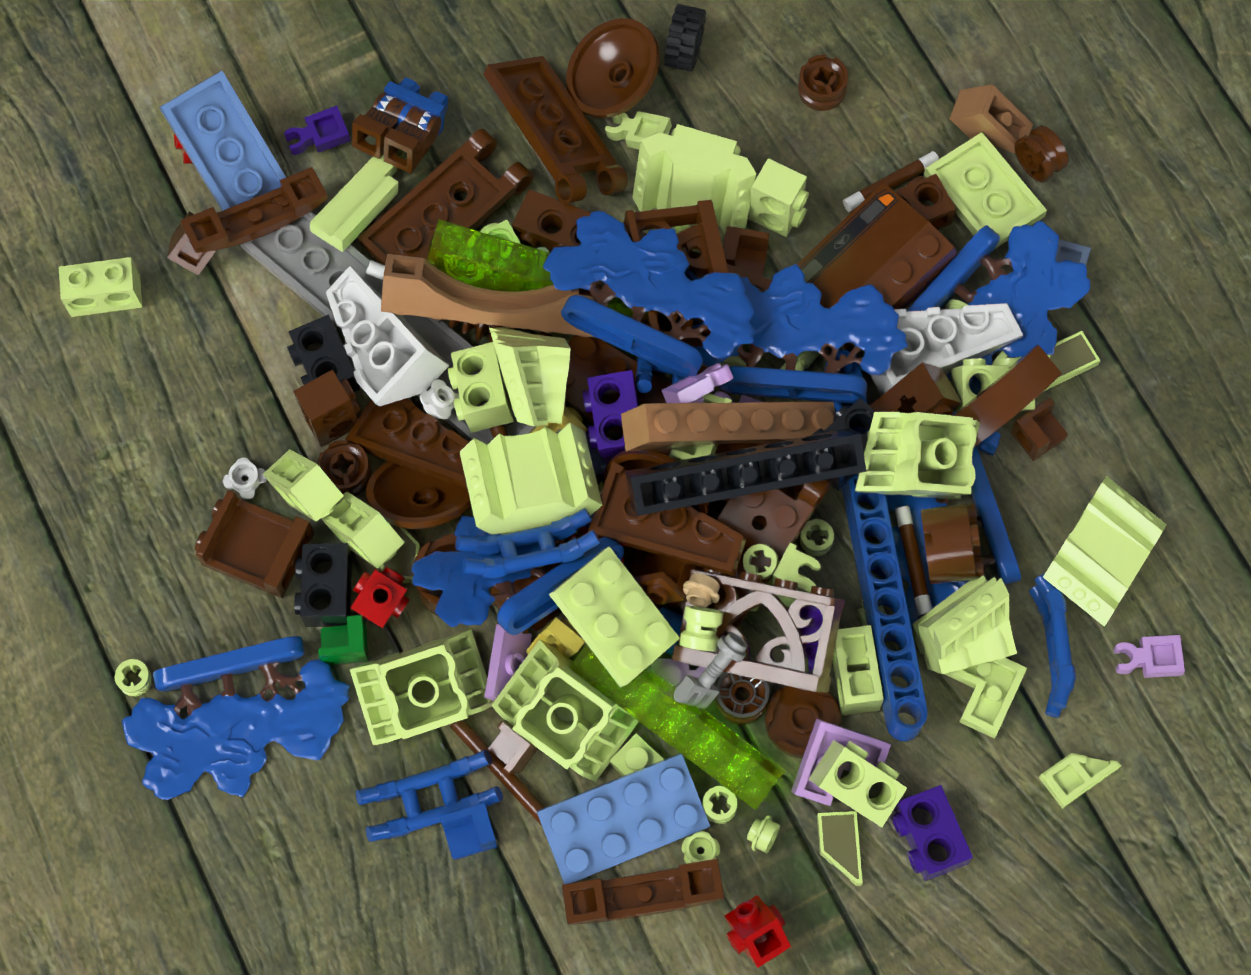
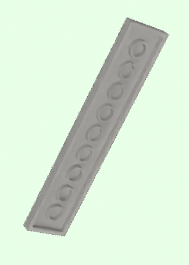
(313, 265)

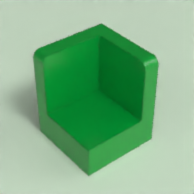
(344, 643)

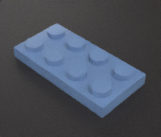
(223, 142)
(623, 818)

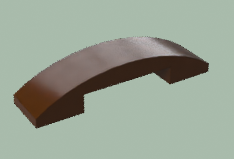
(257, 216)
(1011, 392)
(643, 893)

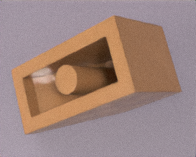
(990, 112)

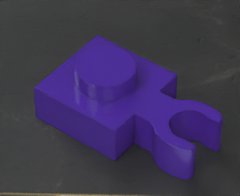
(323, 129)

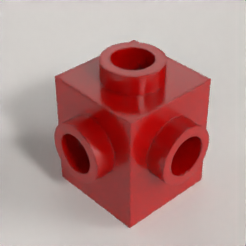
(370, 606)
(757, 931)

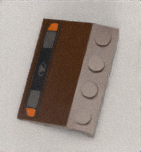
(880, 246)

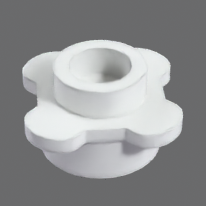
(434, 405)
(242, 468)

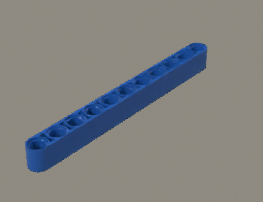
(884, 592)

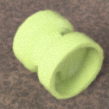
(700, 637)

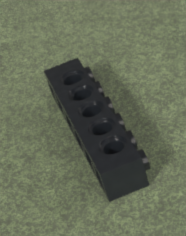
(745, 471)

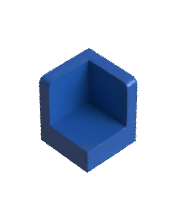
(468, 831)

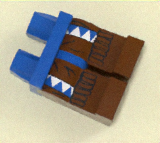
(401, 121)

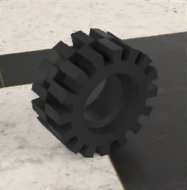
(685, 37)

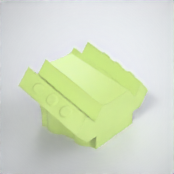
(691, 169)
(533, 374)
(919, 455)
(529, 479)
(1105, 551)
(967, 627)
(421, 688)
(563, 713)

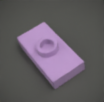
(506, 657)

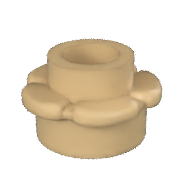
(701, 590)

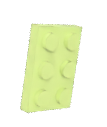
(986, 189)
(614, 616)

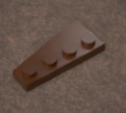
(410, 439)
(671, 533)

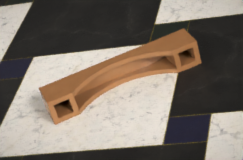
(422, 290)
(695, 424)

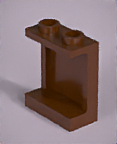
(253, 544)
(660, 576)

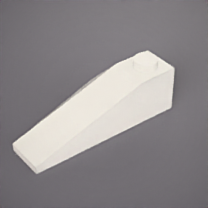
(948, 338)
(385, 349)

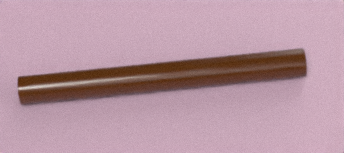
(511, 782)

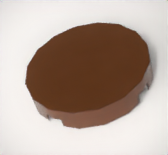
(793, 715)

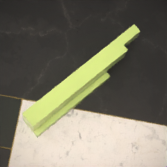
(357, 203)

